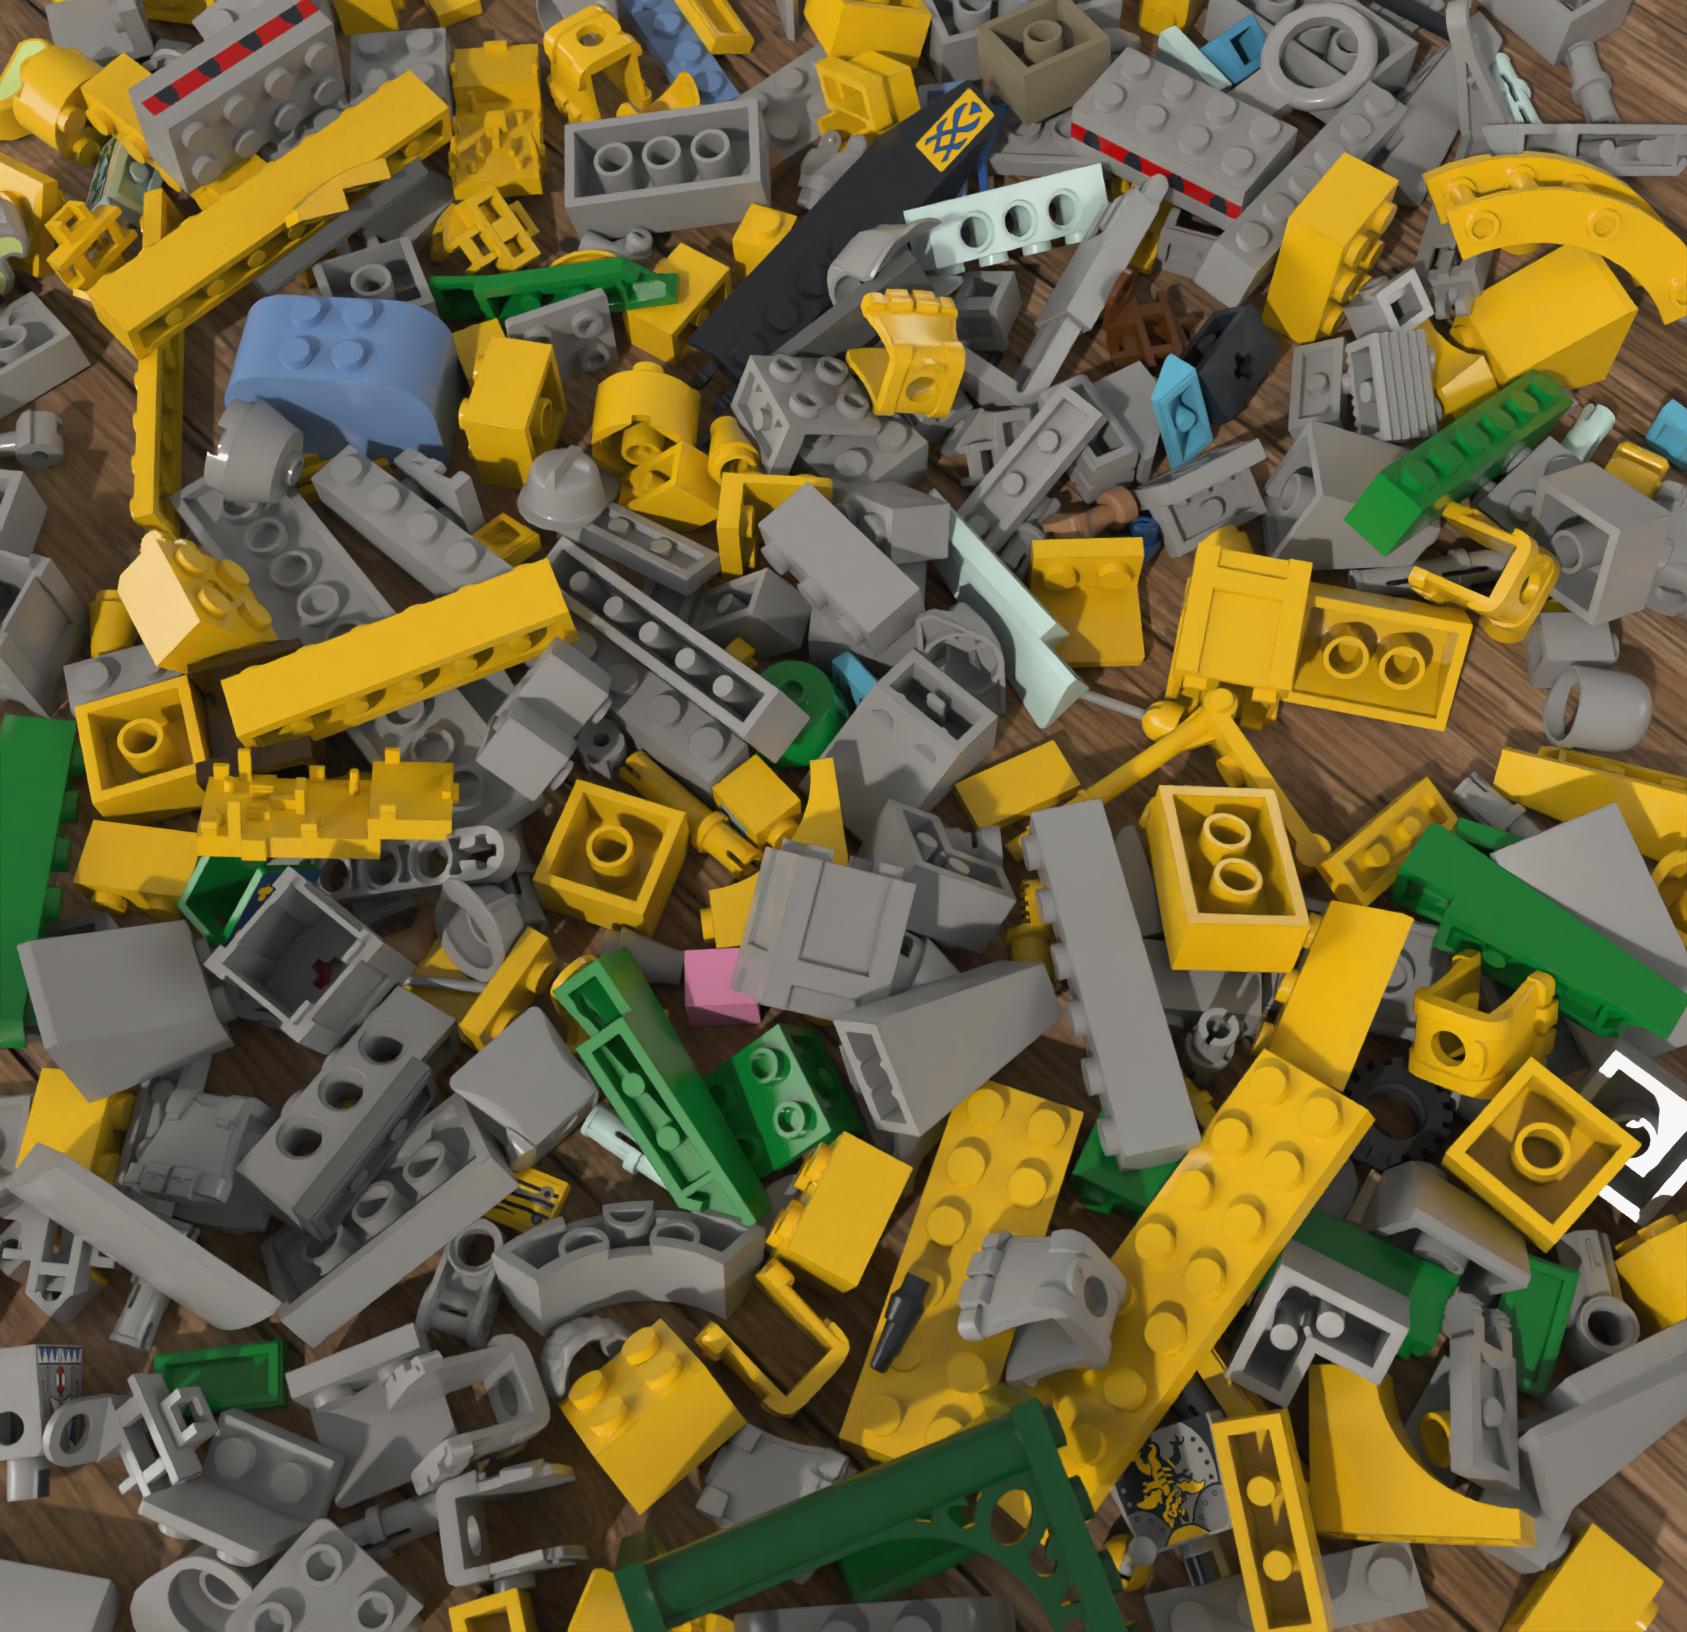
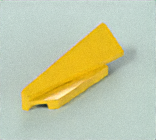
(1574, 782)

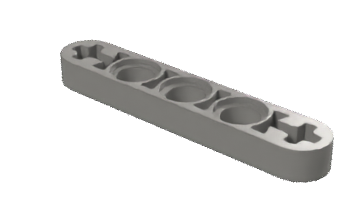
(413, 869)

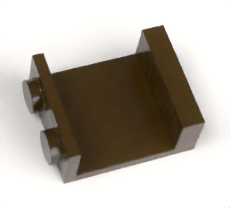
(283, 759)

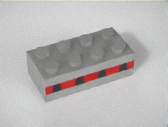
(238, 90)
(1163, 122)

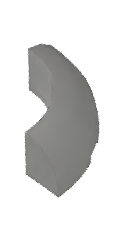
(629, 1257)

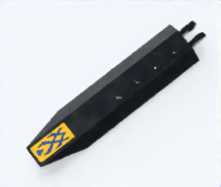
(904, 169)

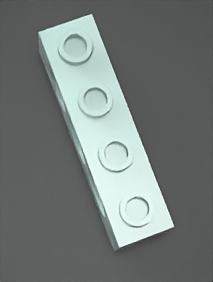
(1074, 193)

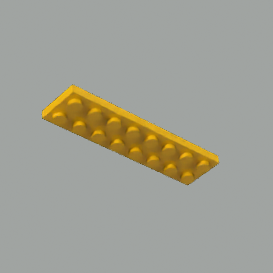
(1198, 1262)

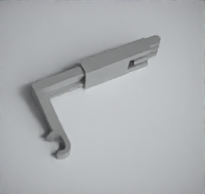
(1477, 105)
(1073, 303)

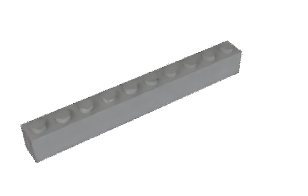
(446, 558)

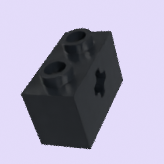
(1230, 359)

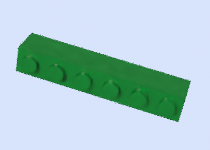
(1456, 461)
(35, 806)
(1428, 1286)

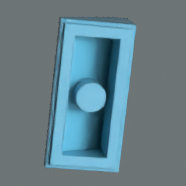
(1181, 411)

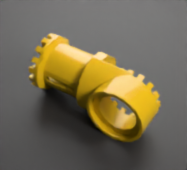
(1032, 939)

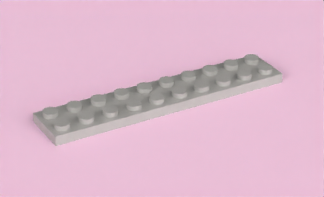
(322, 593)

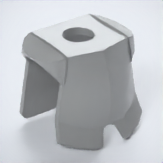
(873, 251)
(528, 1088)

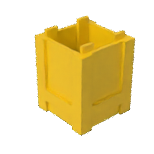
(1239, 631)

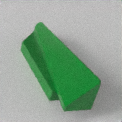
(1526, 932)
(659, 1090)

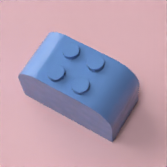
(353, 374)

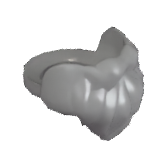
(567, 1341)

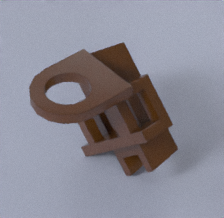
(1126, 328)

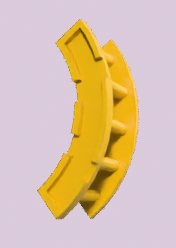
(1563, 202)

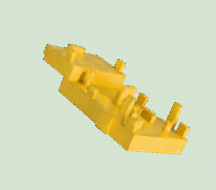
(497, 120)
(323, 816)

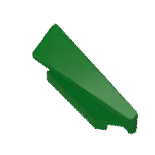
(514, 293)

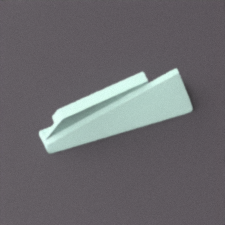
(1017, 618)

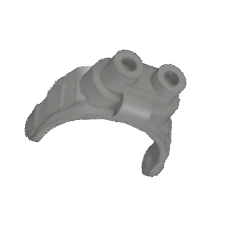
(825, 166)

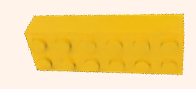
(990, 1175)

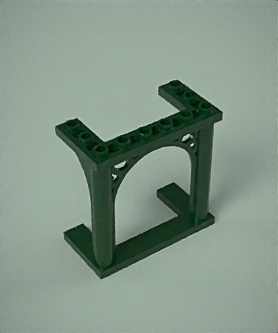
(997, 1452)

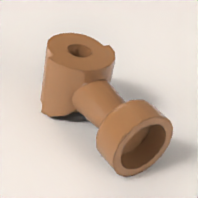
(1113, 510)

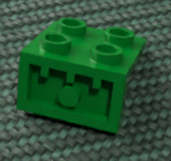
(783, 1098)

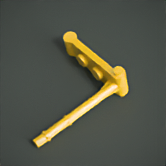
(1236, 762)

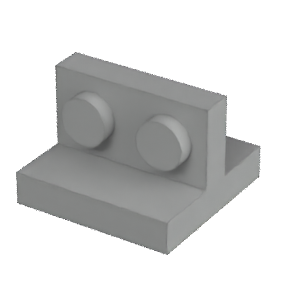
(1204, 495)

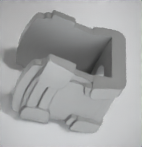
(466, 1534)

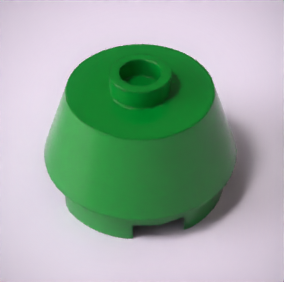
(817, 698)

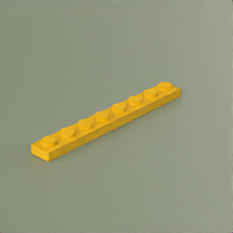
(159, 401)

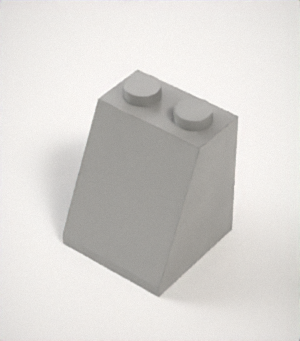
(1317, 489)
(125, 1004)

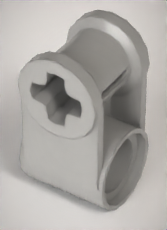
(463, 1289)

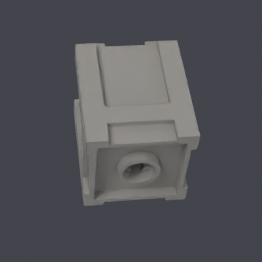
(39, 631)
(822, 931)
(286, 944)

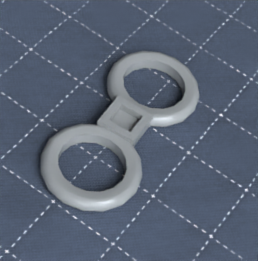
(1277, 95)

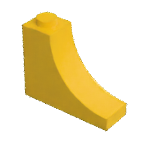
(820, 826)
(1374, 1482)

